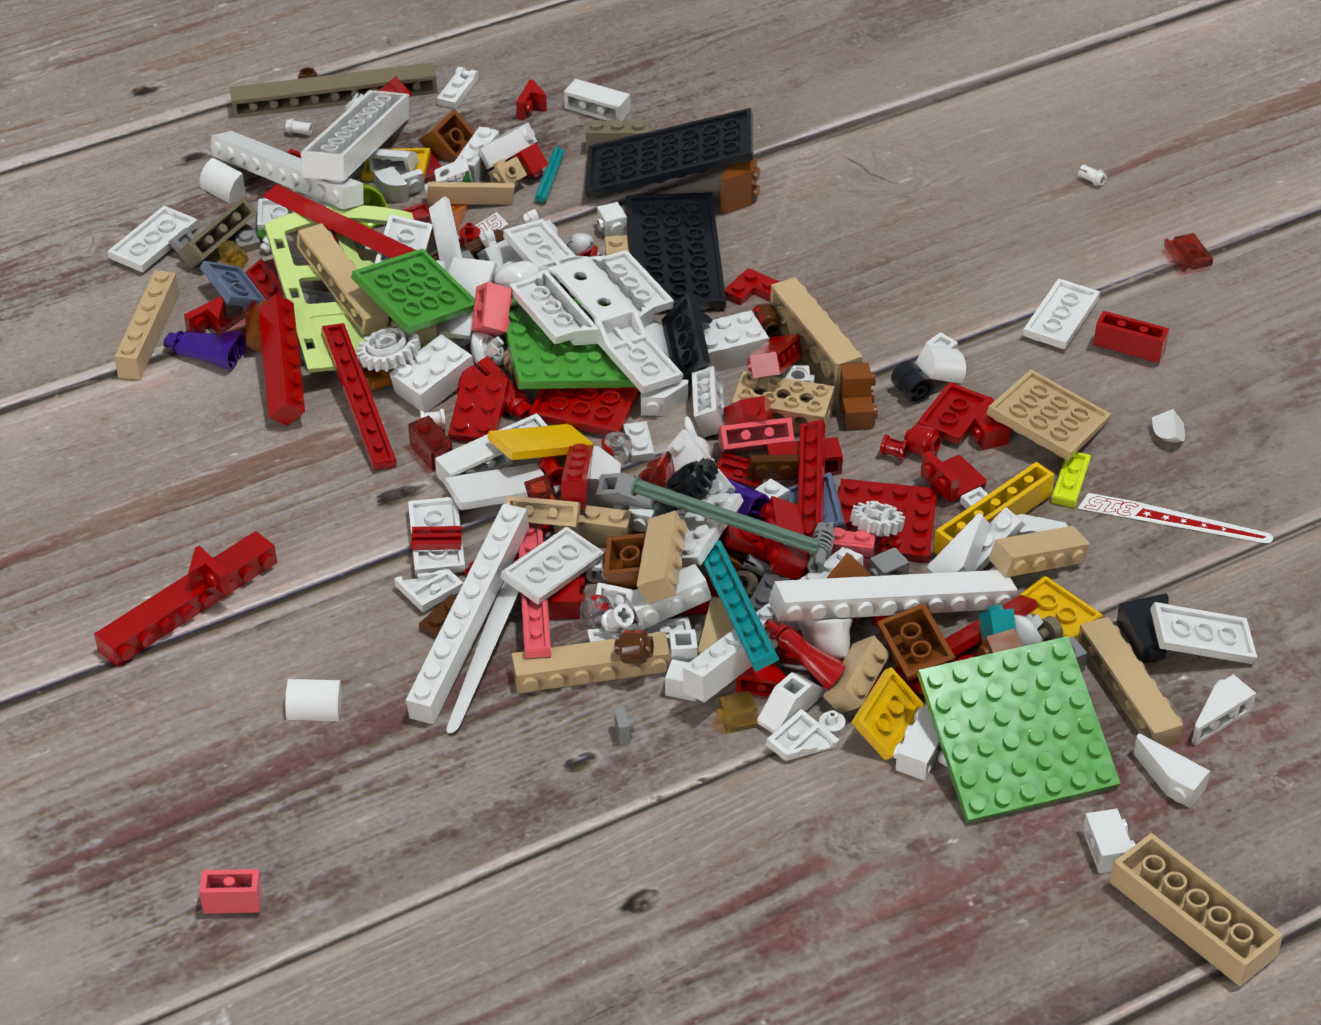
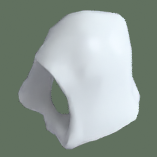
(828, 635)

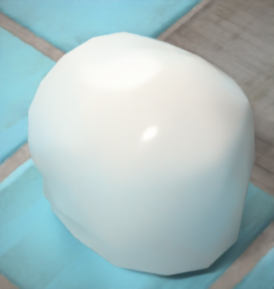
(515, 272)

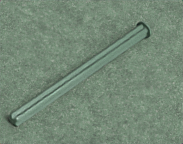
(724, 516)

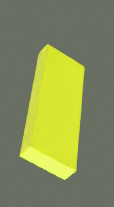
(1071, 480)

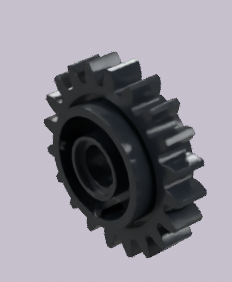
(692, 480)

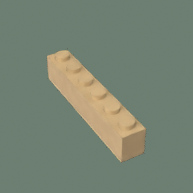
(335, 271)
(147, 325)
(585, 664)
(1130, 682)

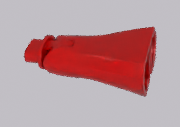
(516, 401)
(820, 664)

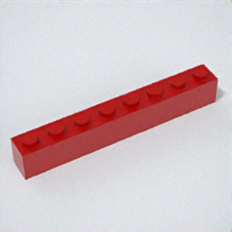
(179, 603)

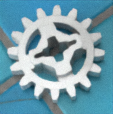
(877, 518)

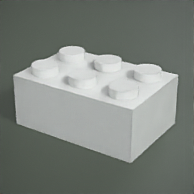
(733, 340)
(431, 373)

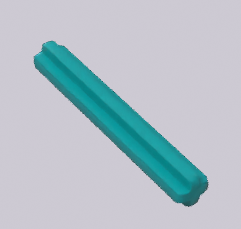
(549, 175)

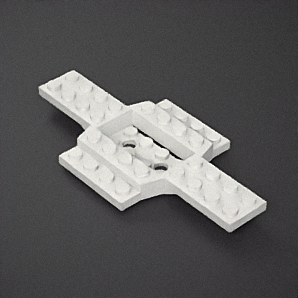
(609, 280)

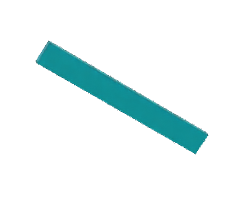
(739, 608)

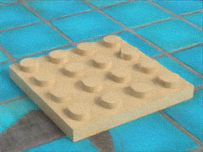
(1048, 414)

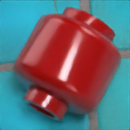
(922, 439)

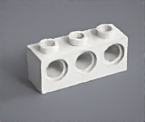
(708, 401)

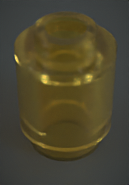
(233, 254)

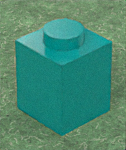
(996, 621)

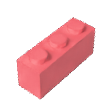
(754, 435)

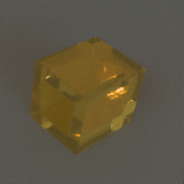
(737, 712)

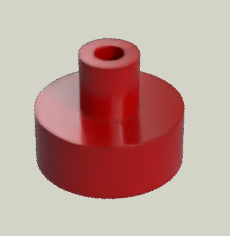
(468, 233)

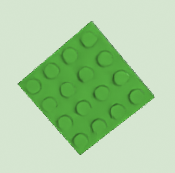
(414, 290)

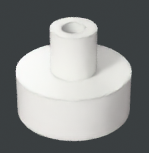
(833, 722)

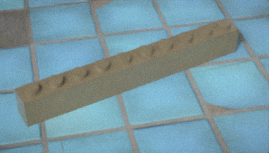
(327, 89)

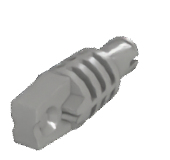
(826, 535)

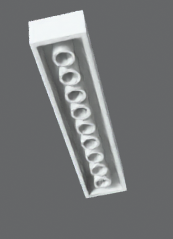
(354, 136)

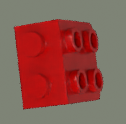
(951, 477)

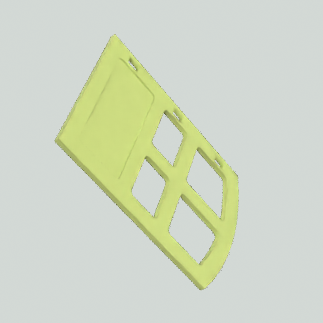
(313, 316)

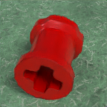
(893, 447)
(551, 467)

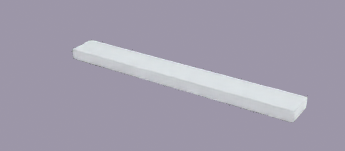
(446, 238)

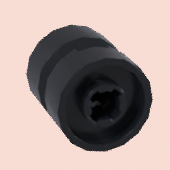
(912, 382)

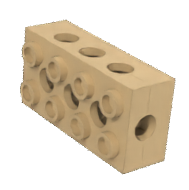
(789, 398)

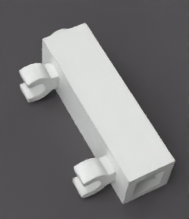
(502, 251)

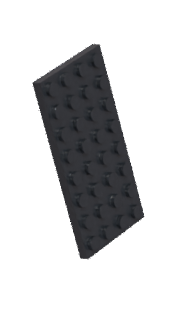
(670, 153)
(678, 244)

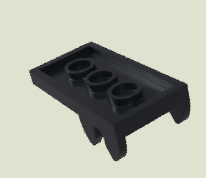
(686, 336)

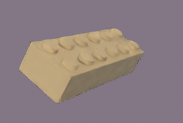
(821, 340)
(1196, 909)

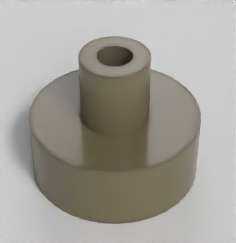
(748, 581)
(1050, 628)

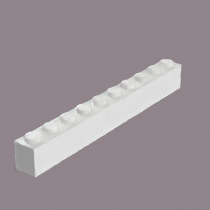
(283, 169)
(889, 594)
(467, 615)
(727, 657)

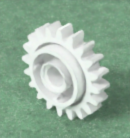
(388, 349)

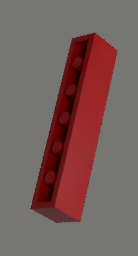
(281, 360)

